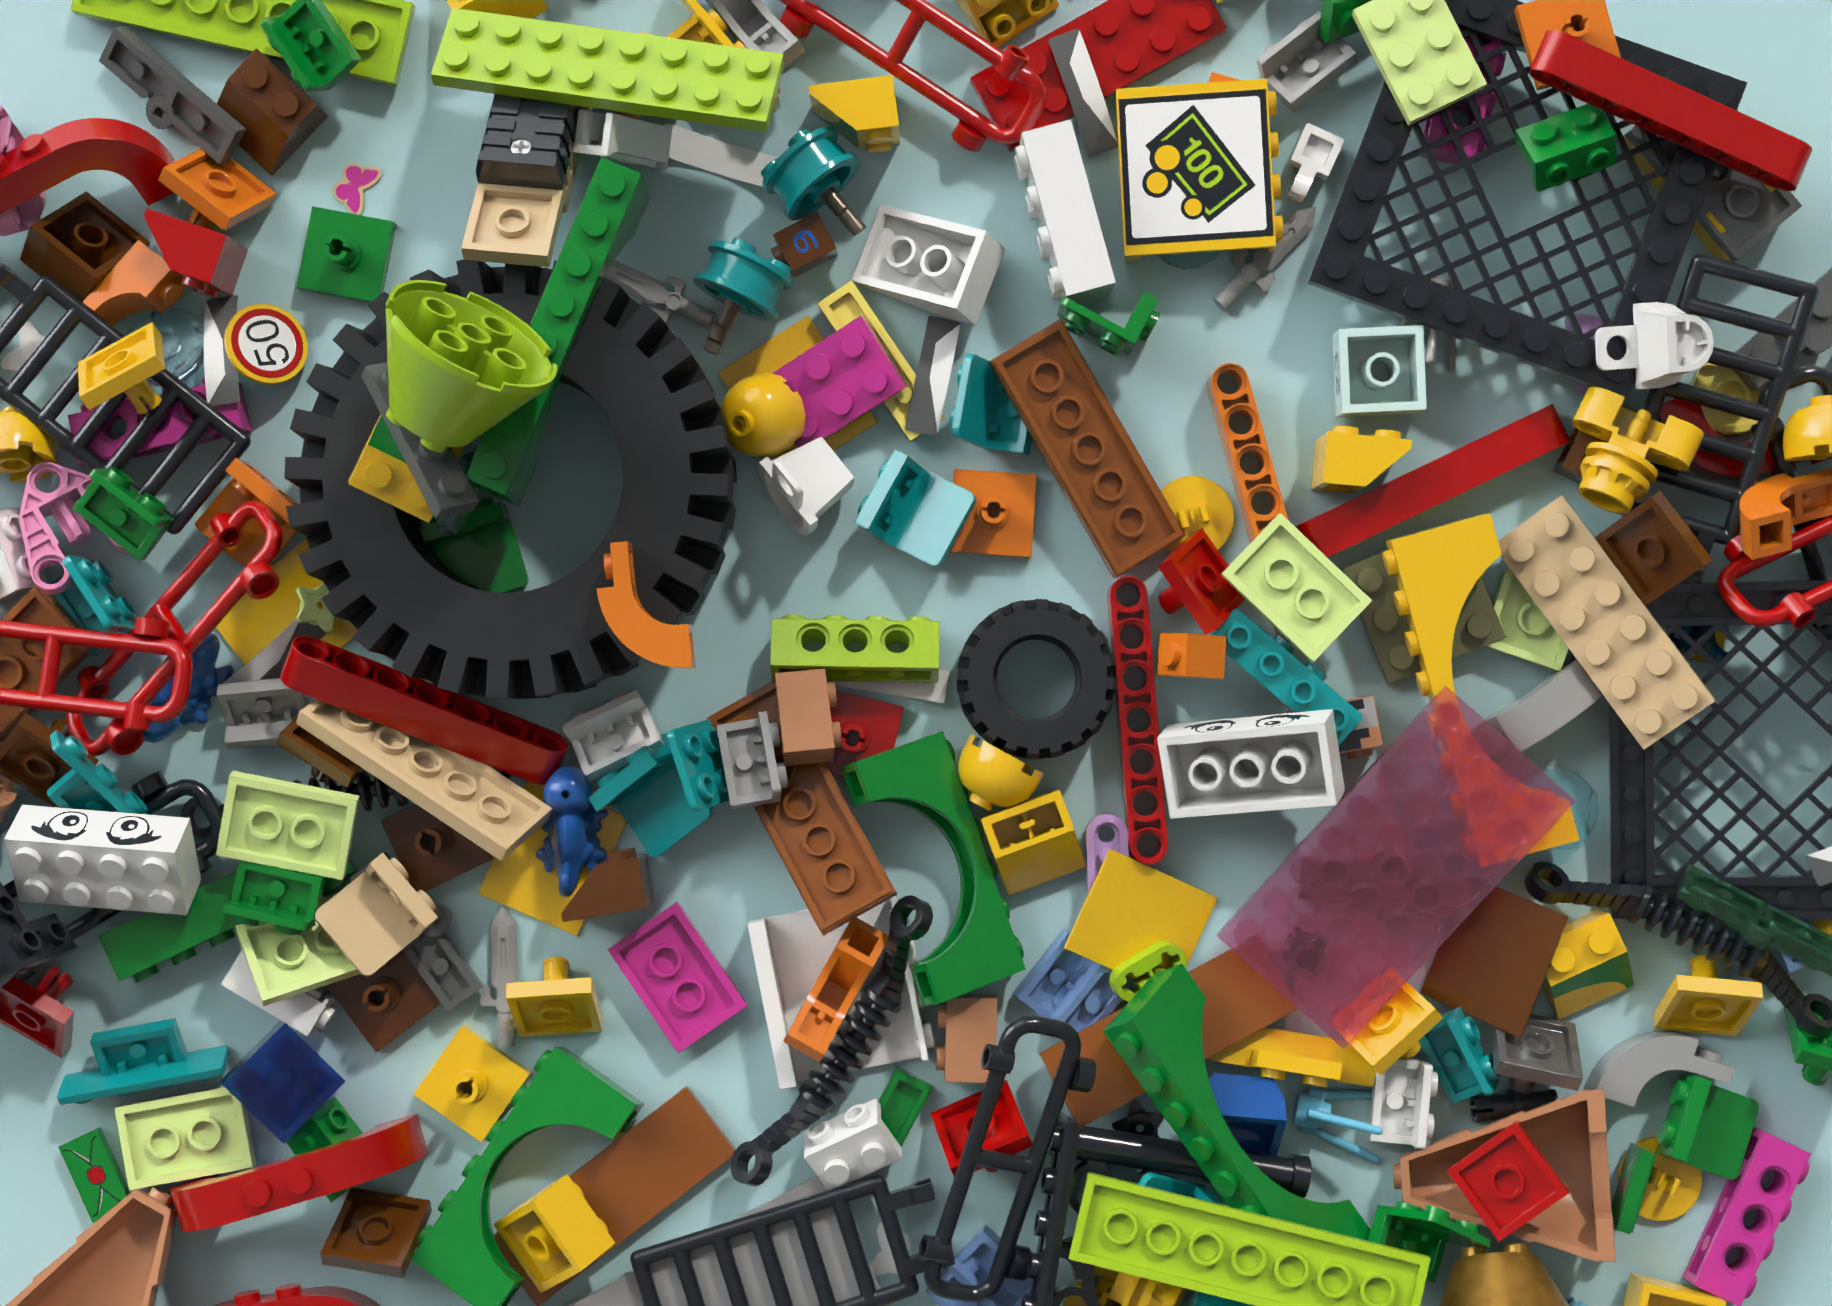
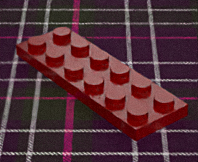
(1124, 46)

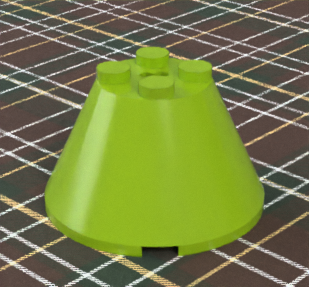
(458, 363)

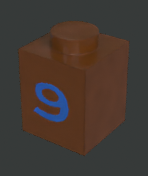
(804, 245)

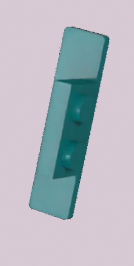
(1282, 674)
(88, 785)
(141, 1060)

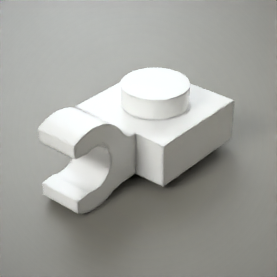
(1313, 157)

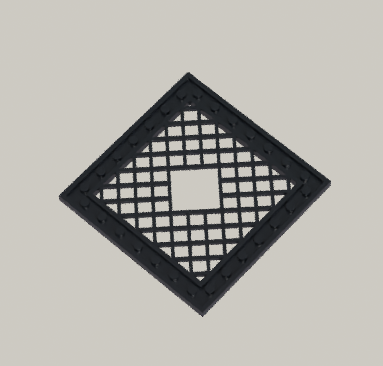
(1490, 325)
(1634, 770)

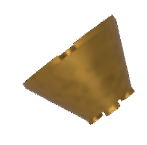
(1501, 1279)

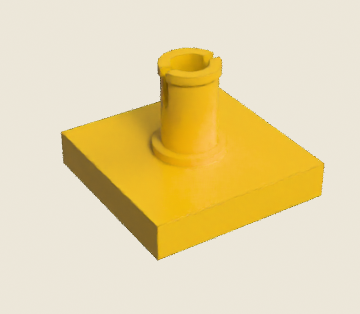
(125, 369)
(555, 1003)
(1707, 1003)
(1396, 1029)
(472, 1083)

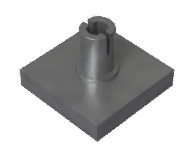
(1543, 1055)

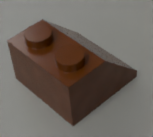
(271, 109)
(78, 244)
(613, 887)

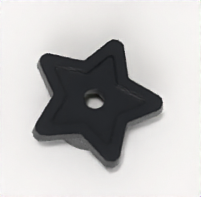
(1137, 1116)

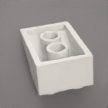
(929, 263)

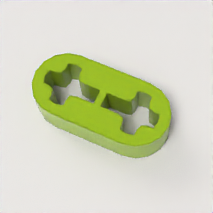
(1143, 963)

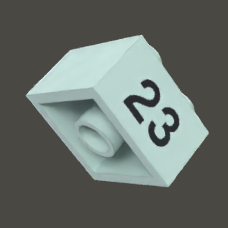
(1379, 371)

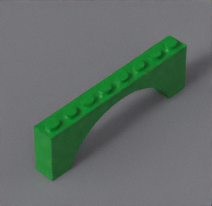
(597, 236)
(1163, 1048)

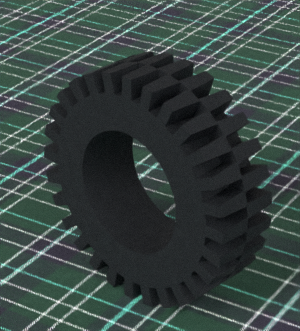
(542, 638)

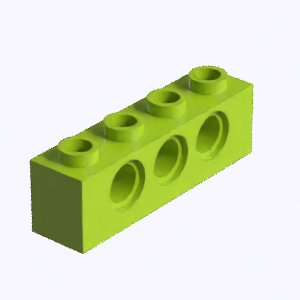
(873, 664)

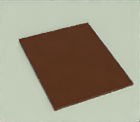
(1497, 960)

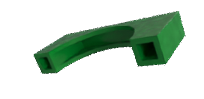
(981, 940)
(461, 1243)

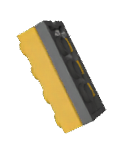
(1735, 207)

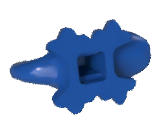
(203, 685)
(570, 828)

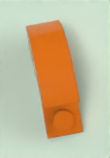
(1777, 505)
(632, 624)
(836, 988)

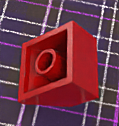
(203, 257)

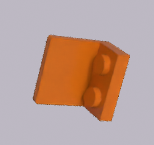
(246, 486)

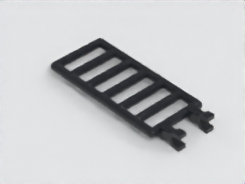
(1765, 414)
(77, 444)
(887, 1203)

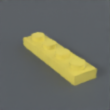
(847, 305)

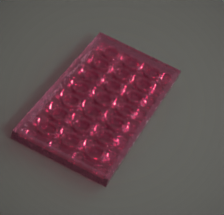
(1395, 867)

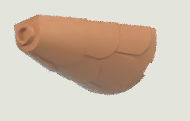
(1575, 1145)
(114, 1260)

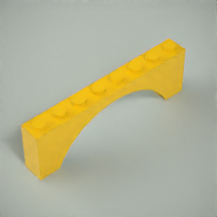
(1434, 578)

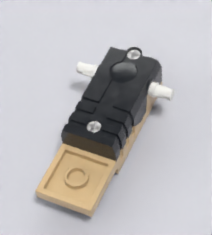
(522, 181)

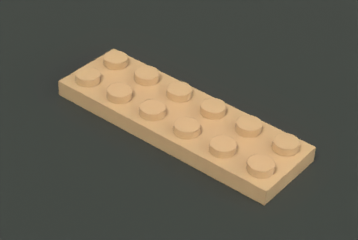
(1604, 622)
(444, 783)

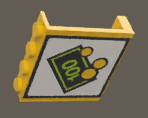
(1198, 168)

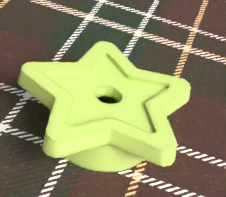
(308, 607)

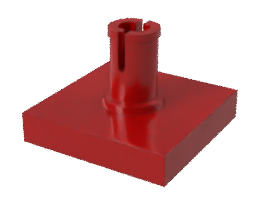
(1197, 583)
(865, 728)
(37, 1011)
(1005, 1133)
(1508, 1181)

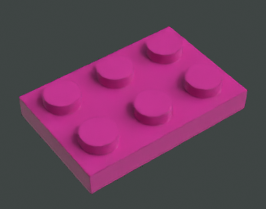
(841, 379)
(677, 977)

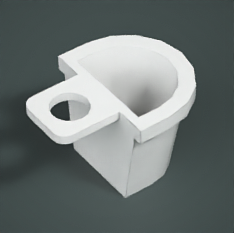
(1659, 345)
(805, 483)

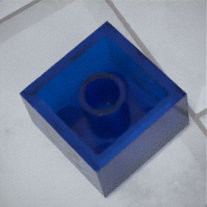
(282, 1081)

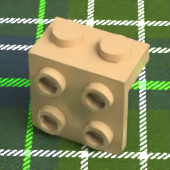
(376, 915)

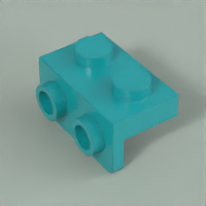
(1459, 1057)

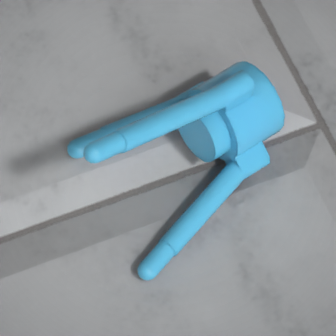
(1312, 1112)

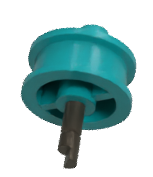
(813, 175)
(742, 284)

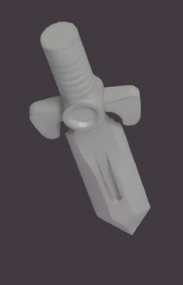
(1295, 228)
(653, 292)
(503, 971)

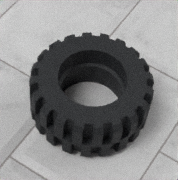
(1093, 679)

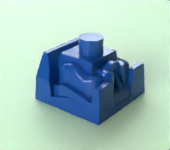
(1251, 1110)

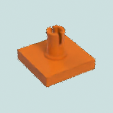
(1579, 18)
(218, 192)
(1002, 514)

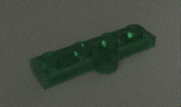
(1755, 919)

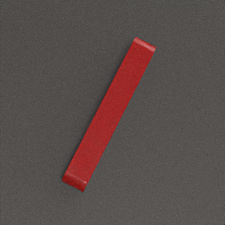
(1670, 110)
(1436, 482)
(423, 710)
(1147, 738)

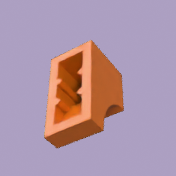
(134, 285)
(1191, 655)

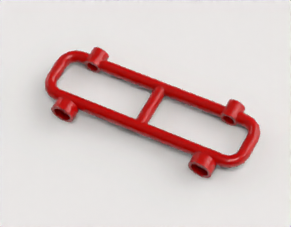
(972, 126)
(256, 579)
(1795, 607)
(149, 637)

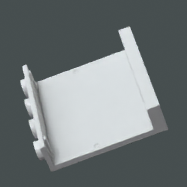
(788, 961)

